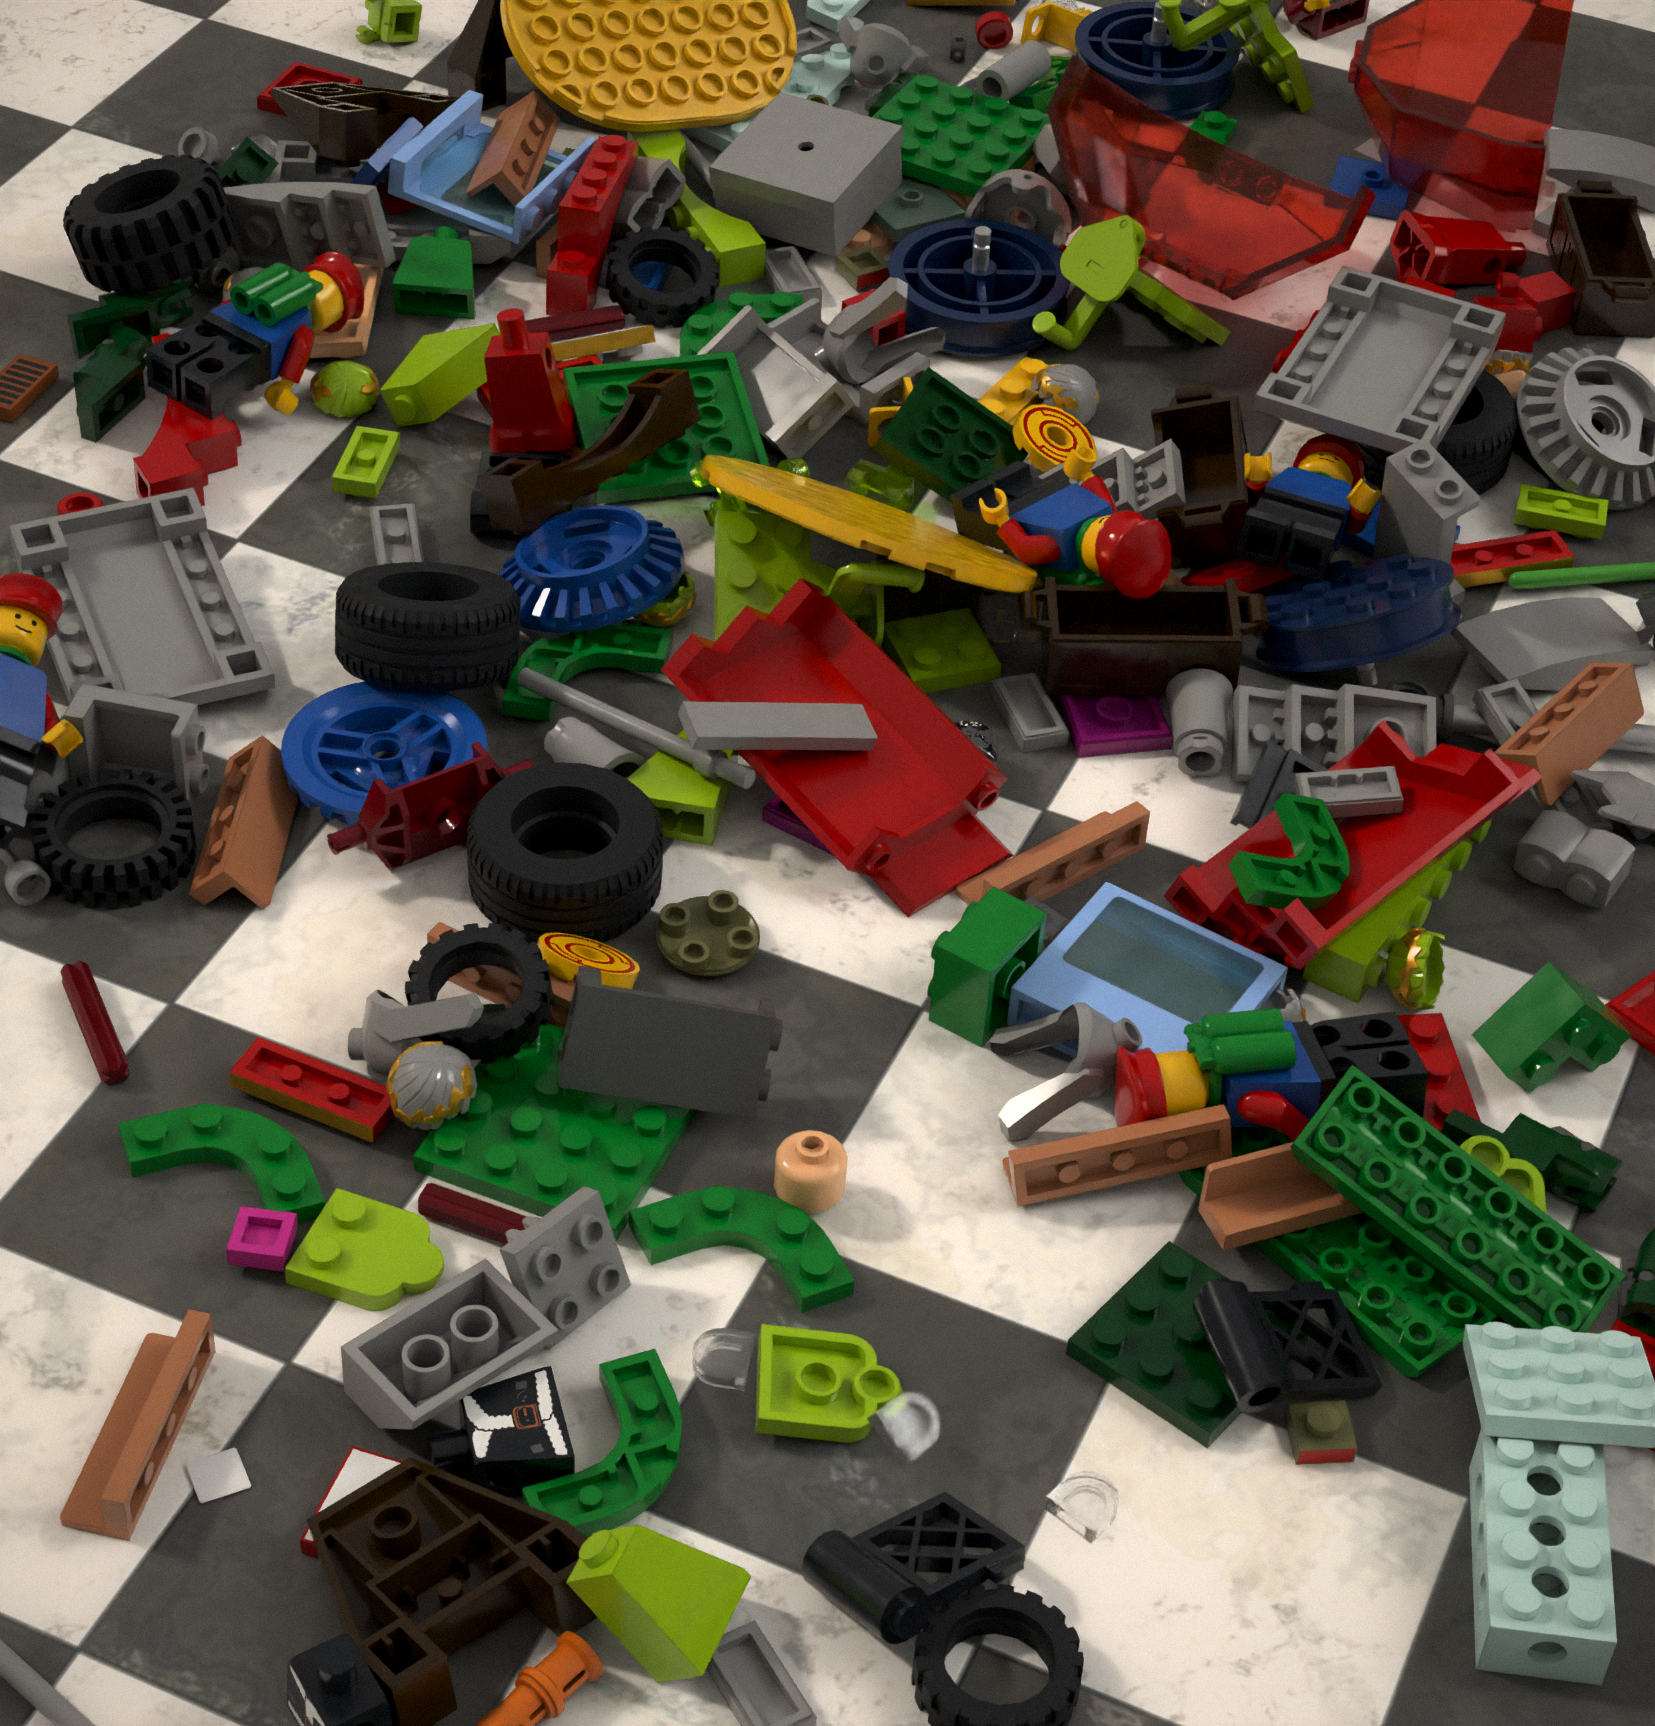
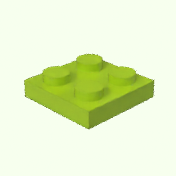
(941, 650)

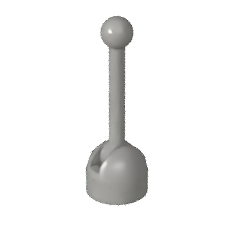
(24, 880)

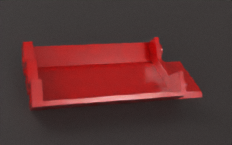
(1444, 803)
(882, 811)

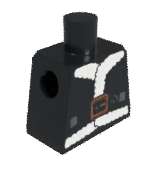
(509, 1435)
(335, 1687)

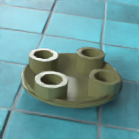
(708, 934)

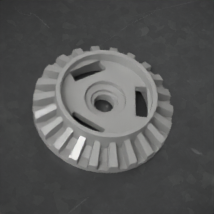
(1560, 434)

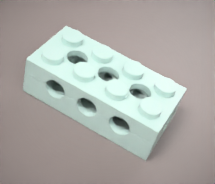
(1528, 1621)

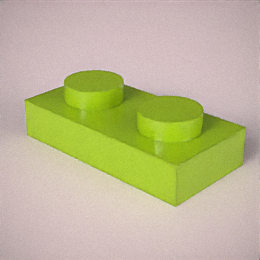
(366, 462)
(1561, 511)

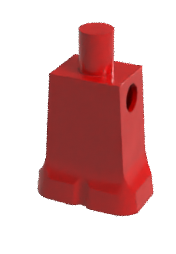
(1451, 250)
(526, 390)

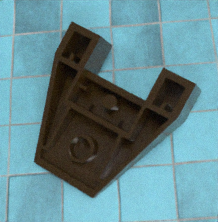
(480, 56)
(354, 119)
(433, 1565)

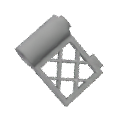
(1012, 72)

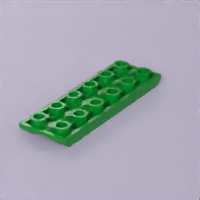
(1453, 1210)
(1389, 1290)

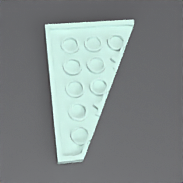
(814, 74)

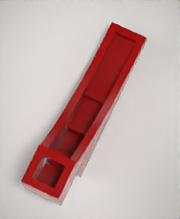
(586, 225)
(185, 450)

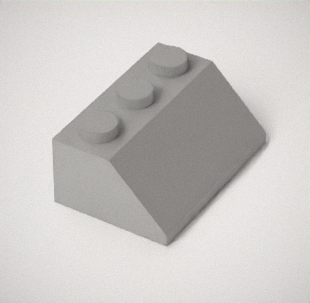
(442, 1348)

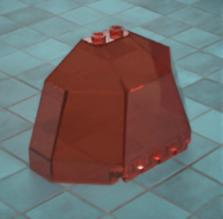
(1465, 100)
(1200, 203)

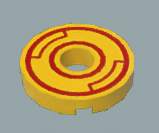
(1042, 425)
(568, 951)

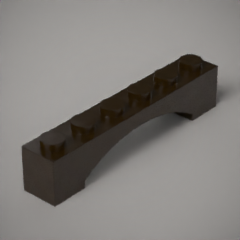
(656, 411)

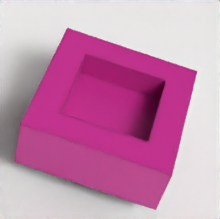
(262, 1238)

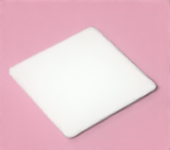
(218, 1475)

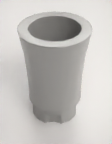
(1199, 716)
(582, 743)

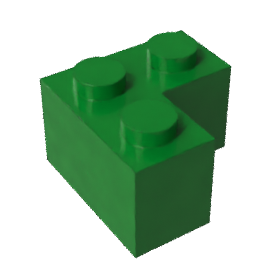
(1546, 1025)

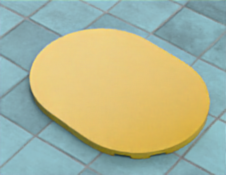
(654, 59)
(868, 524)

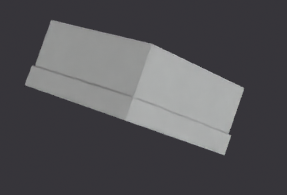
(808, 172)

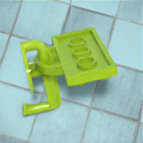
(1255, 32)
(1104, 265)
(766, 555)

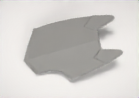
(1629, 796)

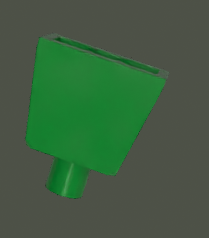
(436, 277)

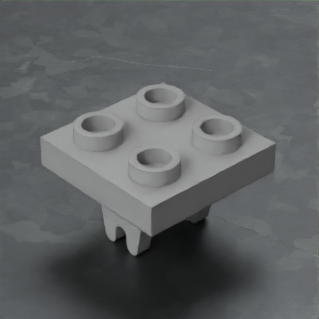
(567, 1261)

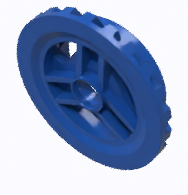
(592, 569)
(348, 725)

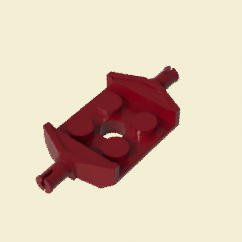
(402, 820)

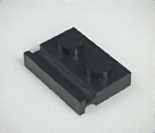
(1269, 780)

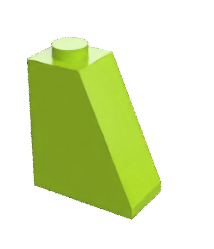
(438, 374)
(686, 800)
(658, 1597)

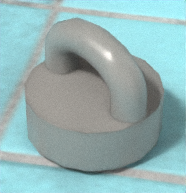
(201, 144)

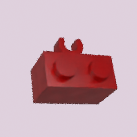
(1521, 319)

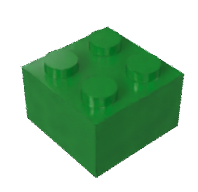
(981, 964)

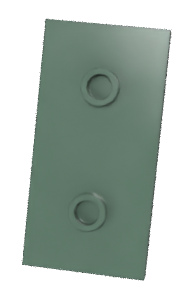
(914, 207)

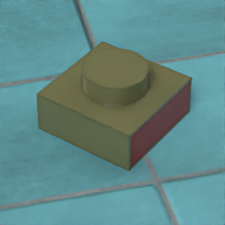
(862, 267)
(1320, 1432)

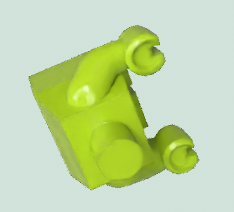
(391, 21)

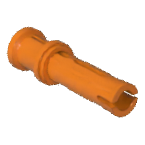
(545, 1687)

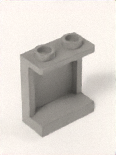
(138, 735)

